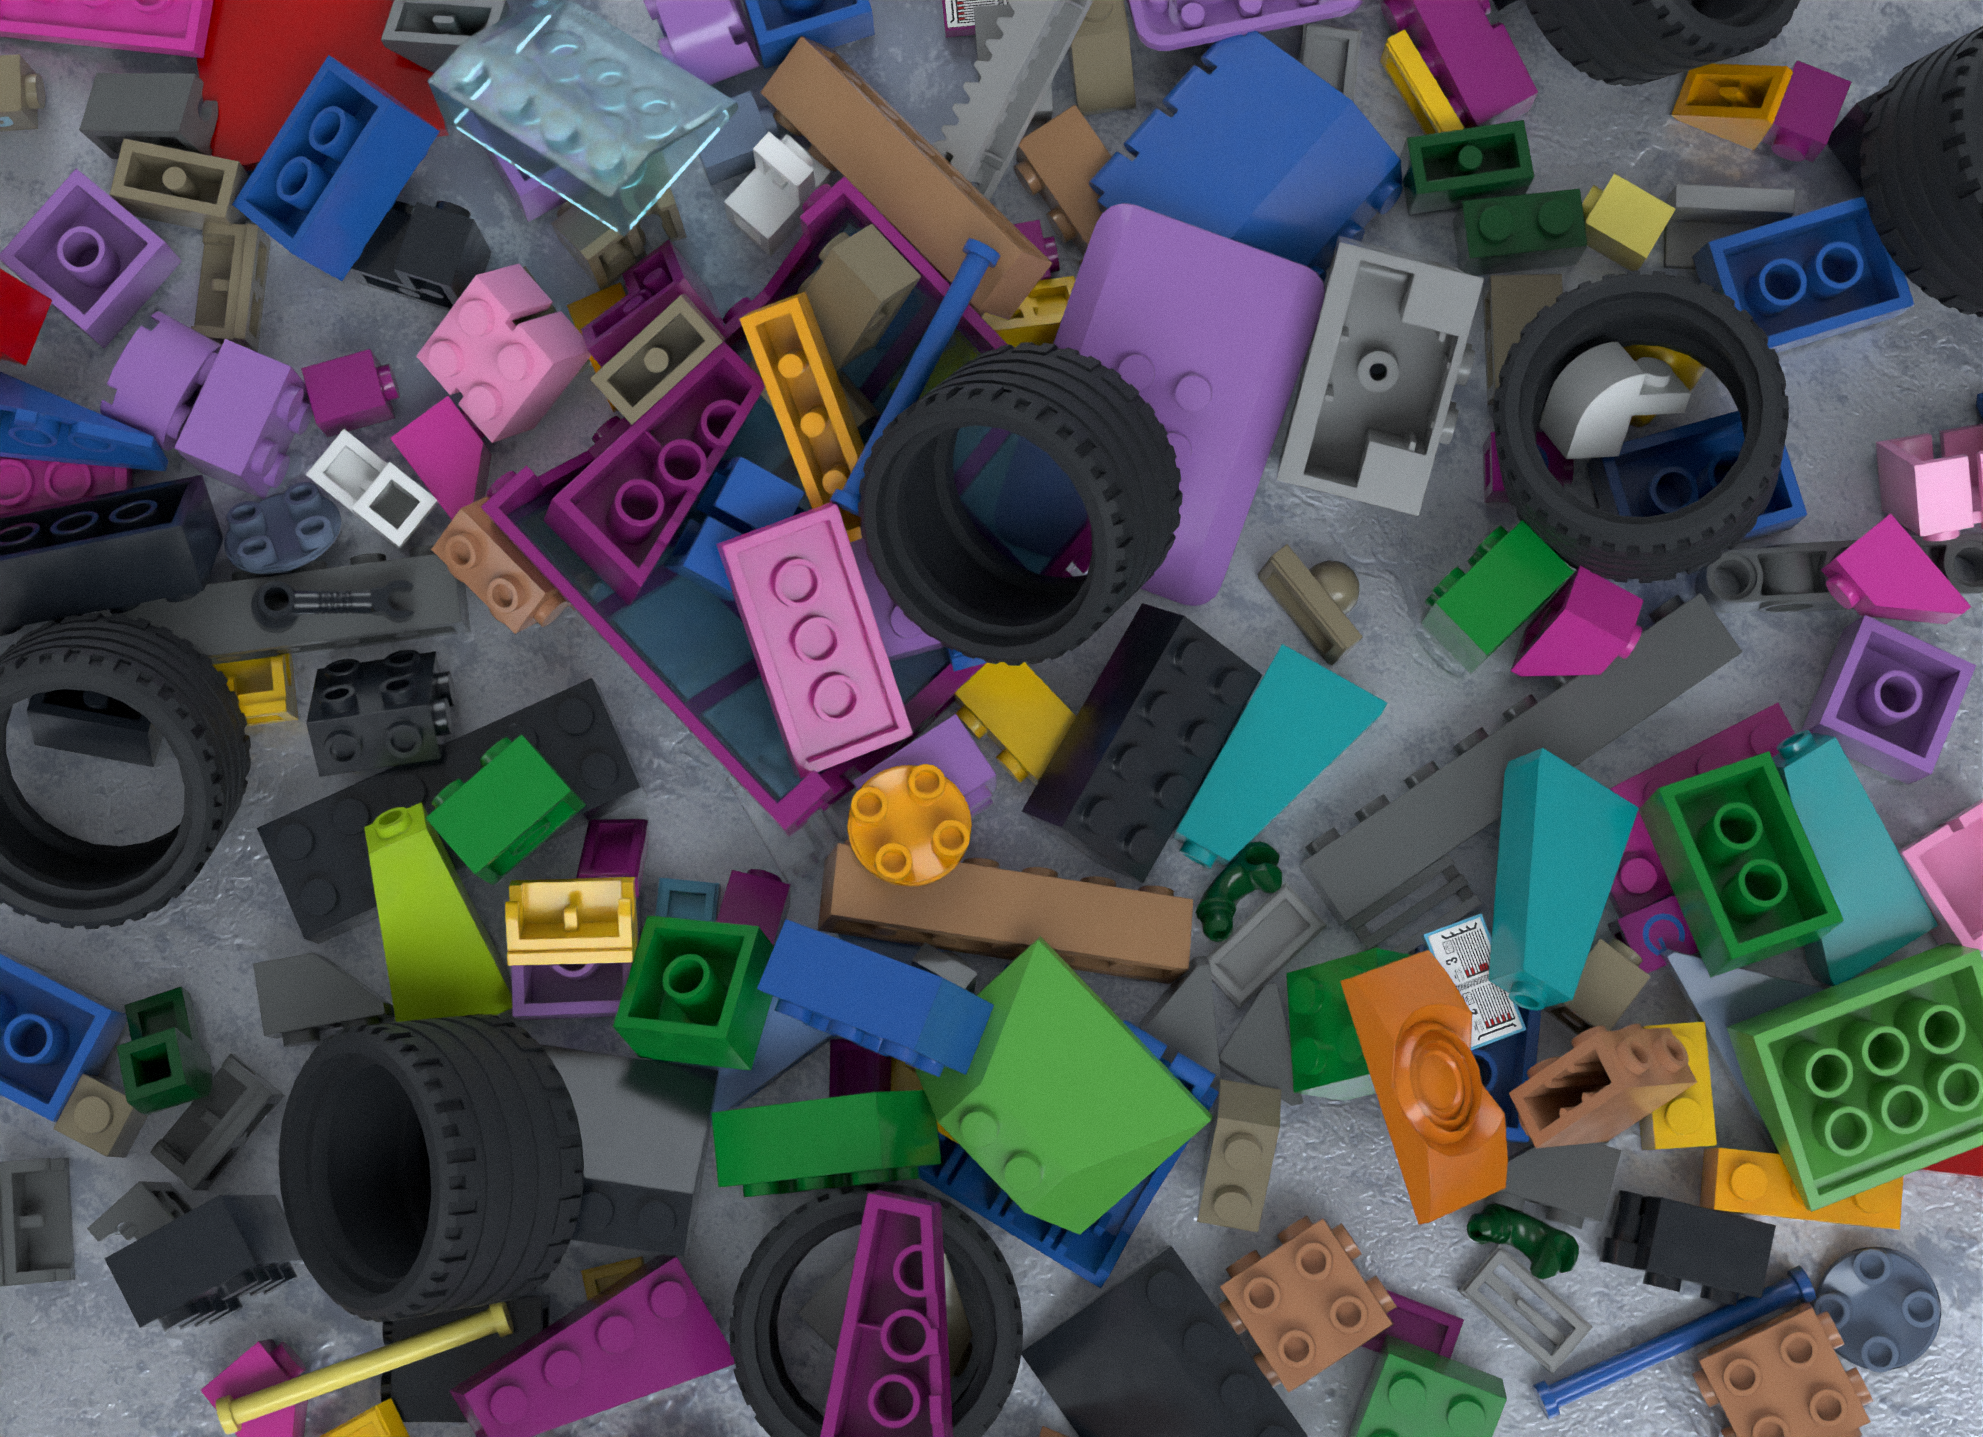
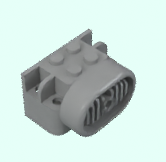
(1370, 431)

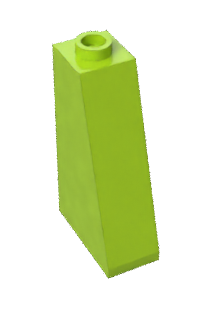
(430, 929)

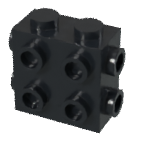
(379, 712)

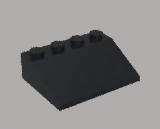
(641, 1145)
(1157, 1364)

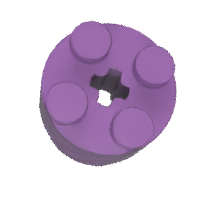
(705, 37)
(160, 378)

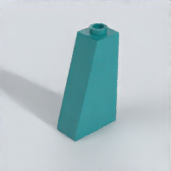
(1278, 748)
(1857, 858)
(1553, 876)

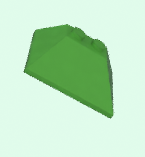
(1061, 1096)

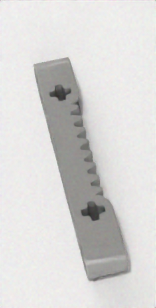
(1009, 88)

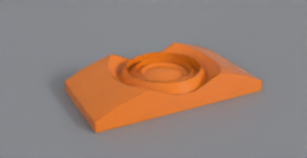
(1429, 1084)

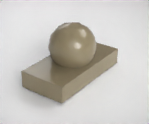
(1315, 600)

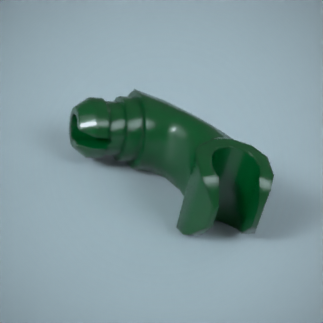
(1250, 871)
(1542, 1244)

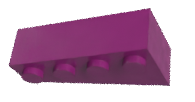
(1467, 57)
(646, 481)
(894, 1328)
(605, 1353)

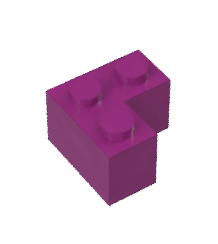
(651, 288)

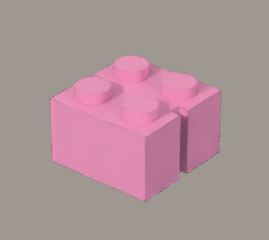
(500, 368)
(1929, 493)
(1950, 876)

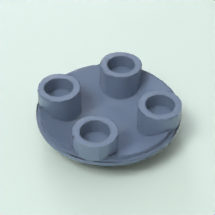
(281, 530)
(1880, 1307)

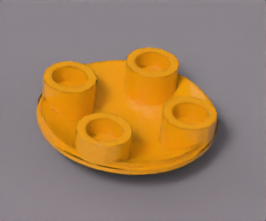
(909, 825)

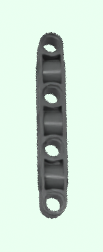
(1791, 578)

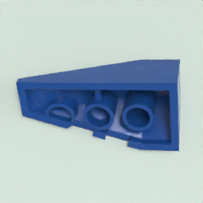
(58, 430)

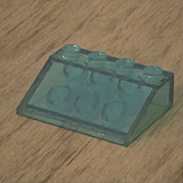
(580, 108)

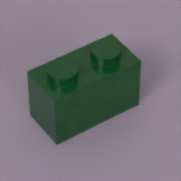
(1465, 165)
(1520, 232)

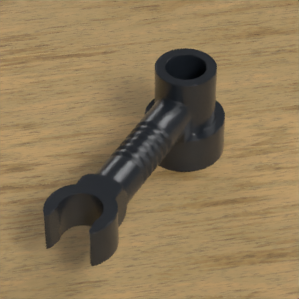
(315, 602)

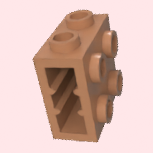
(497, 571)
(1601, 1085)
(1305, 1302)
(1784, 1379)

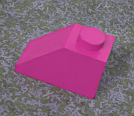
(447, 455)
(1892, 578)
(1580, 629)
(255, 1370)

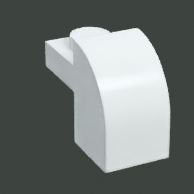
(773, 194)
(1601, 393)
(372, 489)

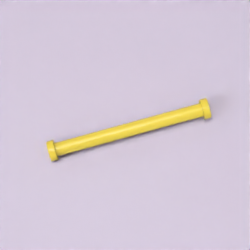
(363, 1366)

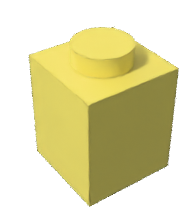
(1624, 221)

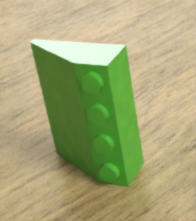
(1871, 1073)

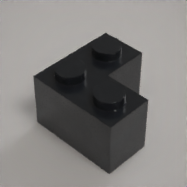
(424, 253)

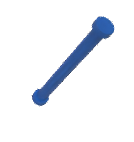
(977, 260)
(1673, 1342)

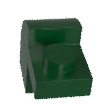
(165, 1057)

